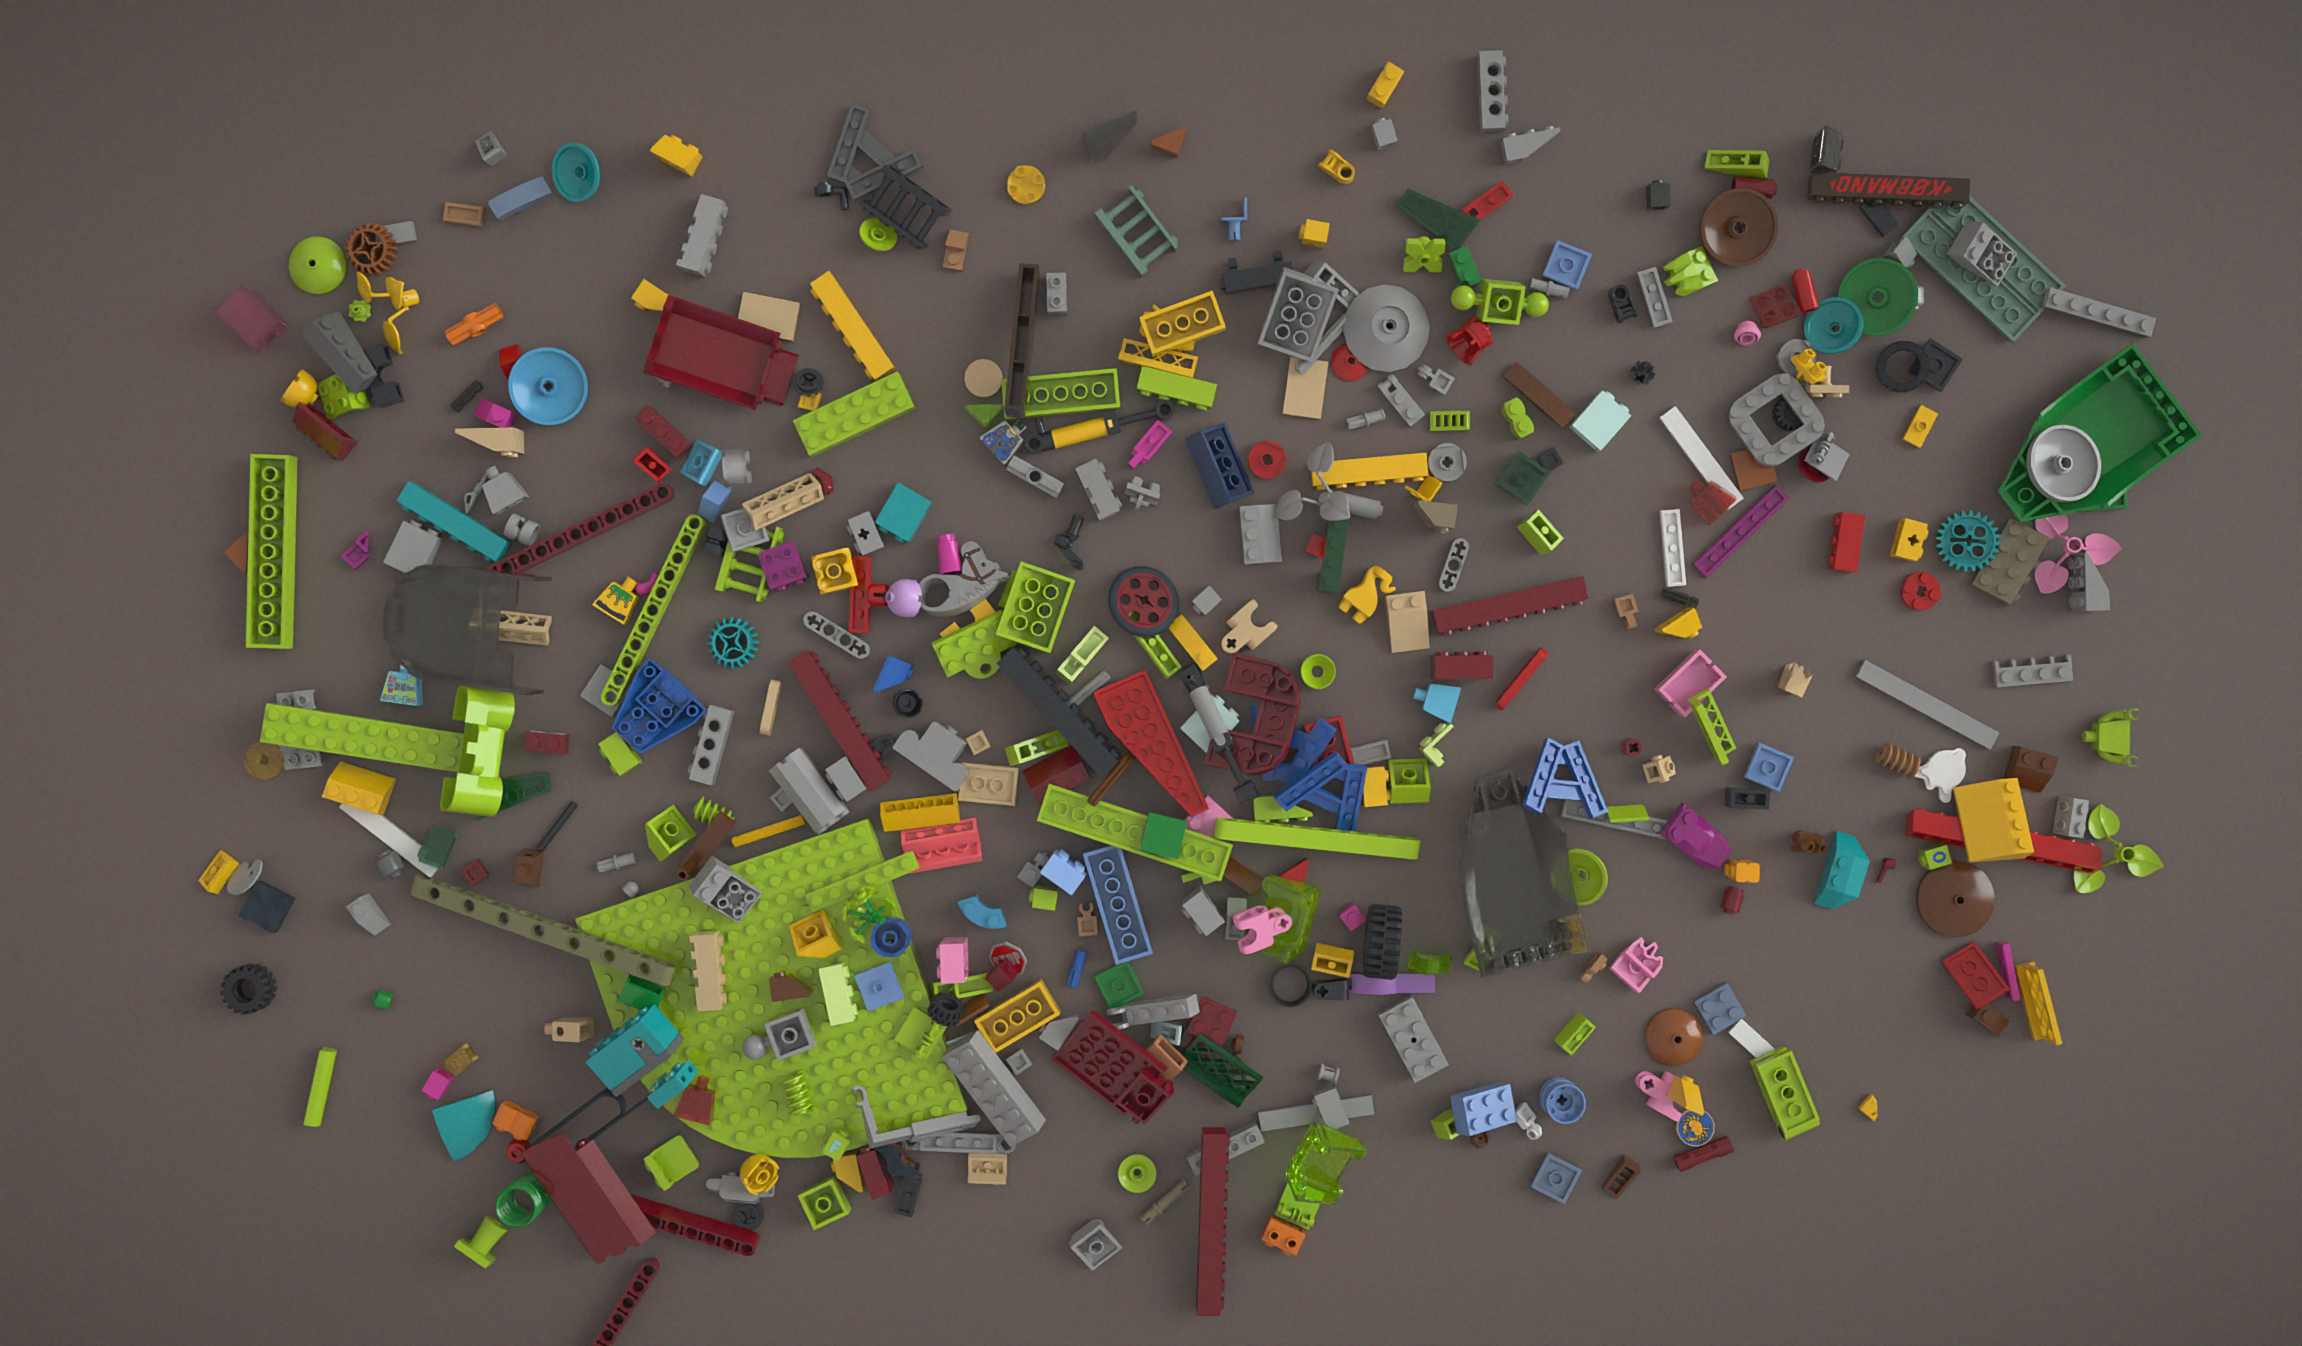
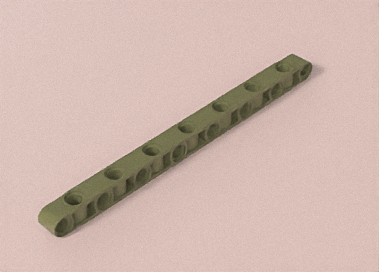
(555, 933)

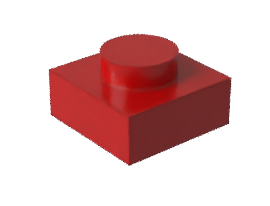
(1316, 546)

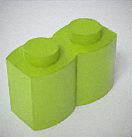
(1520, 423)

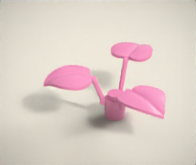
(2052, 576)

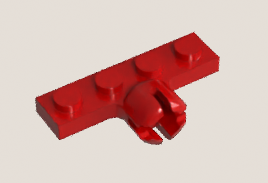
(864, 595)

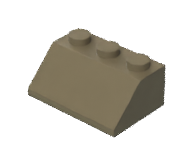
(1436, 516)

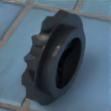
(810, 375)
(751, 1223)

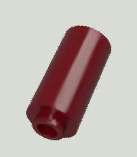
(1764, 186)

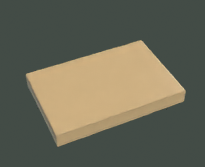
(770, 313)
(1305, 392)
(989, 784)

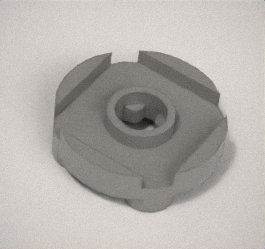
(1786, 352)
(1455, 469)

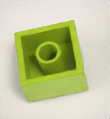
(824, 1202)

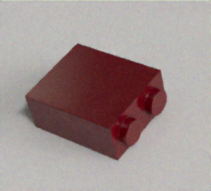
(875, 1172)

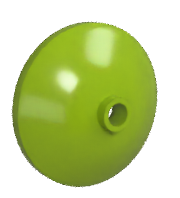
(329, 266)
(1593, 886)

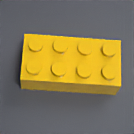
(1182, 323)
(1017, 1015)

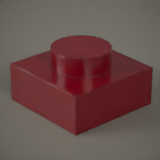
(474, 872)

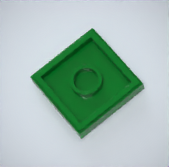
(1163, 835)
(1119, 984)

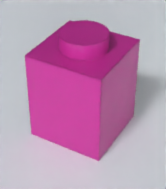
(1351, 916)
(438, 1084)

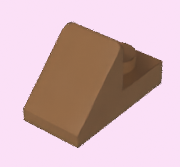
(955, 250)

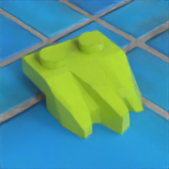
(1690, 272)

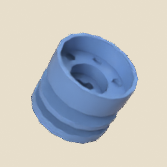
(1569, 1107)

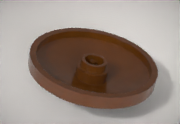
(1756, 224)
(1938, 899)

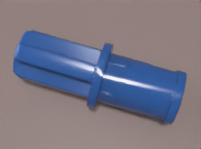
(1076, 968)

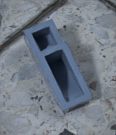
(519, 198)

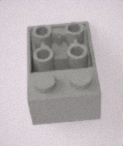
(1982, 252)
(2086, 585)
(724, 890)

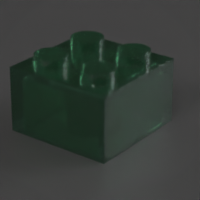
(1522, 478)

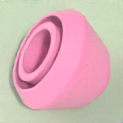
(1747, 333)

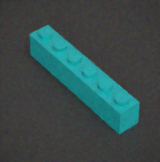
(457, 523)

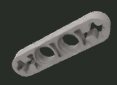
(835, 637)

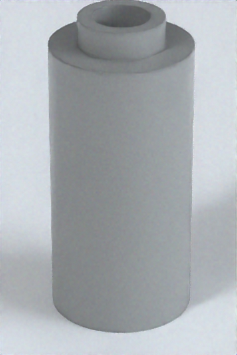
(1364, 506)

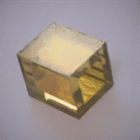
(460, 1059)

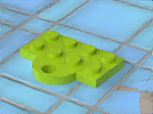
(973, 647)

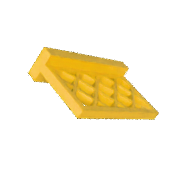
(2037, 1002)

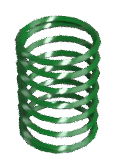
(508, 1209)

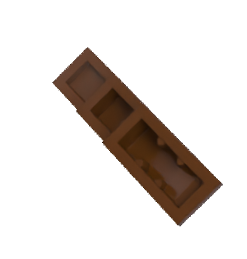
(1539, 395)

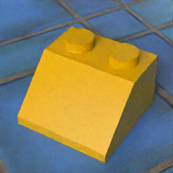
(677, 154)

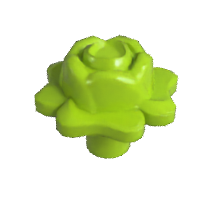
(359, 310)

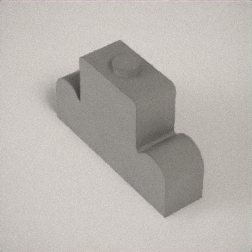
(935, 753)

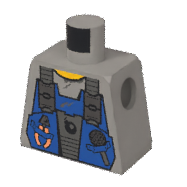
(1004, 440)

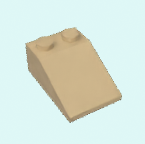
(503, 440)
(1407, 621)

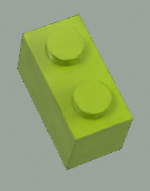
(1539, 532)
(620, 754)
(1044, 897)

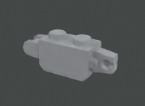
(732, 1190)

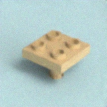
(1826, 387)

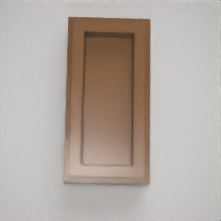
(463, 214)

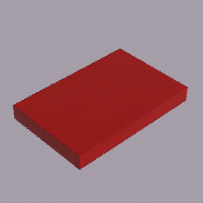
(1975, 975)

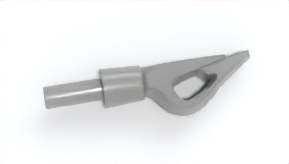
(474, 494)

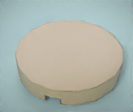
(983, 378)

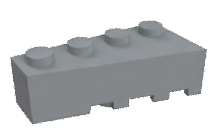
(703, 236)

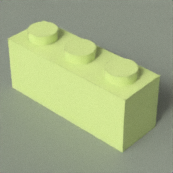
(838, 993)

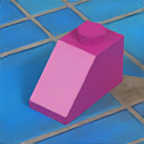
(495, 414)

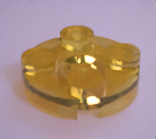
(254, 757)

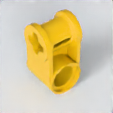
(1336, 166)

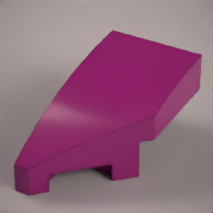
(358, 552)

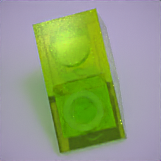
(1429, 963)

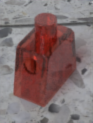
(1711, 500)
(697, 1102)

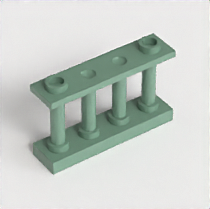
(1118, 233)

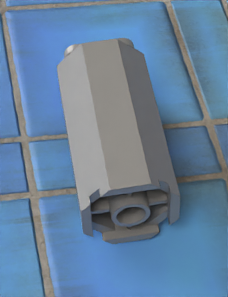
(809, 790)

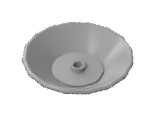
(1367, 330)

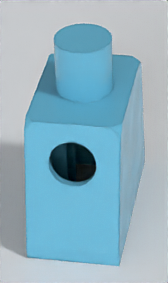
(1438, 700)

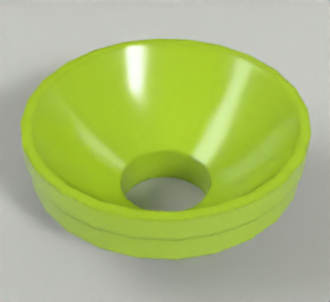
(1328, 671)

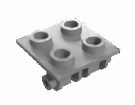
(1827, 456)

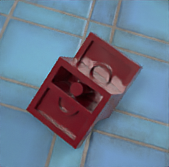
(1212, 1022)

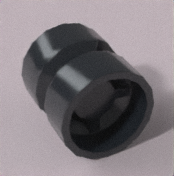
(715, 542)

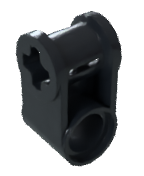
(1623, 304)
(1335, 989)

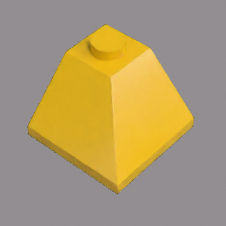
(1681, 625)
(814, 936)

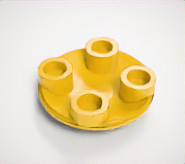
(1026, 184)

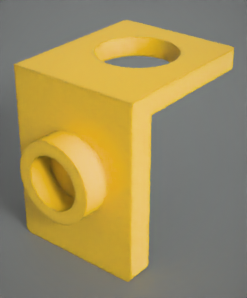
(1427, 489)

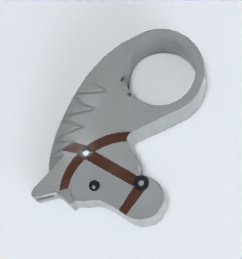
(970, 588)

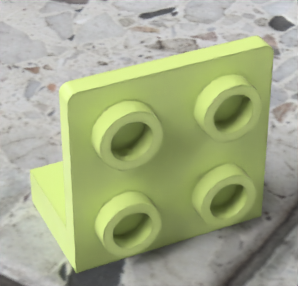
(1427, 744)

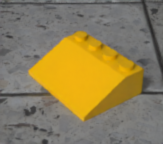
(1993, 820)

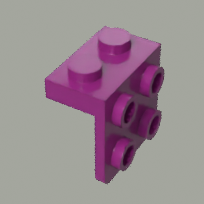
(782, 566)

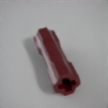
(1689, 1159)

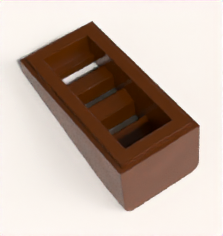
(1621, 1166)

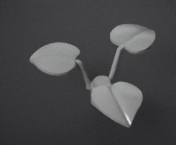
(1332, 505)

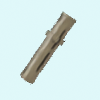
(1164, 1202)

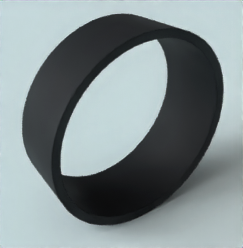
(1292, 1003)

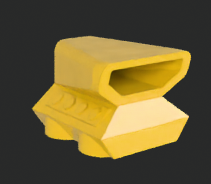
(834, 571)

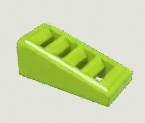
(1466, 420)

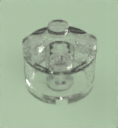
(735, 468)

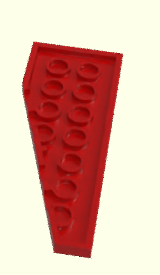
(1143, 728)

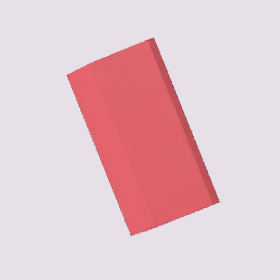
(943, 844)

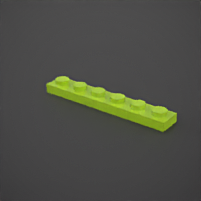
(870, 877)

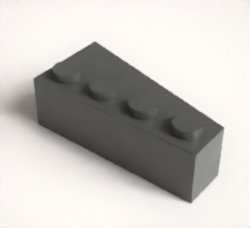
(341, 351)

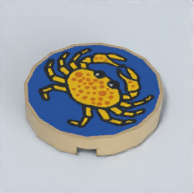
(1695, 1128)

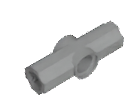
(1024, 470)

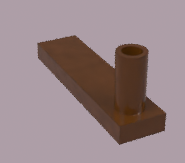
(705, 846)

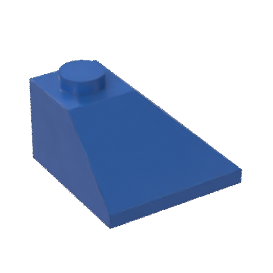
(893, 673)

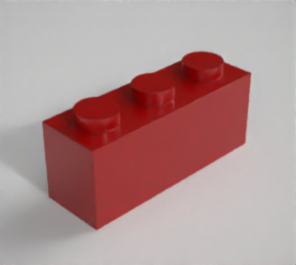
(1846, 542)

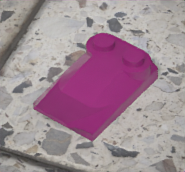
(1696, 838)

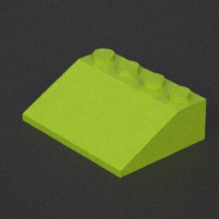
(1035, 607)

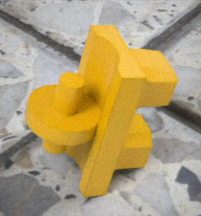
(1807, 369)

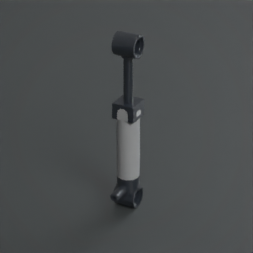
(1215, 727)

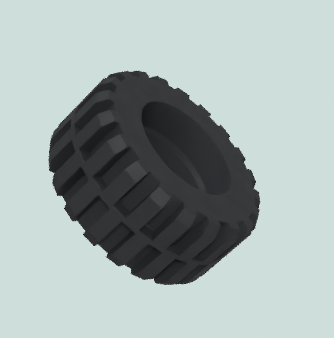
(1382, 941)

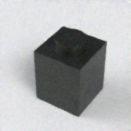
(1658, 195)

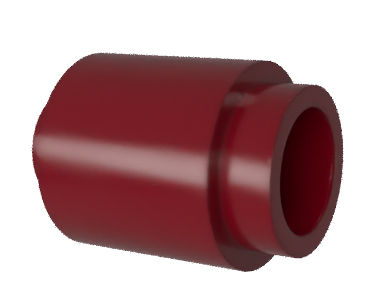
(1732, 900)

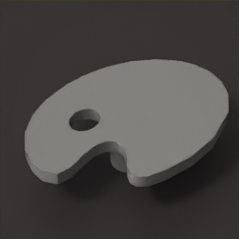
(242, 879)

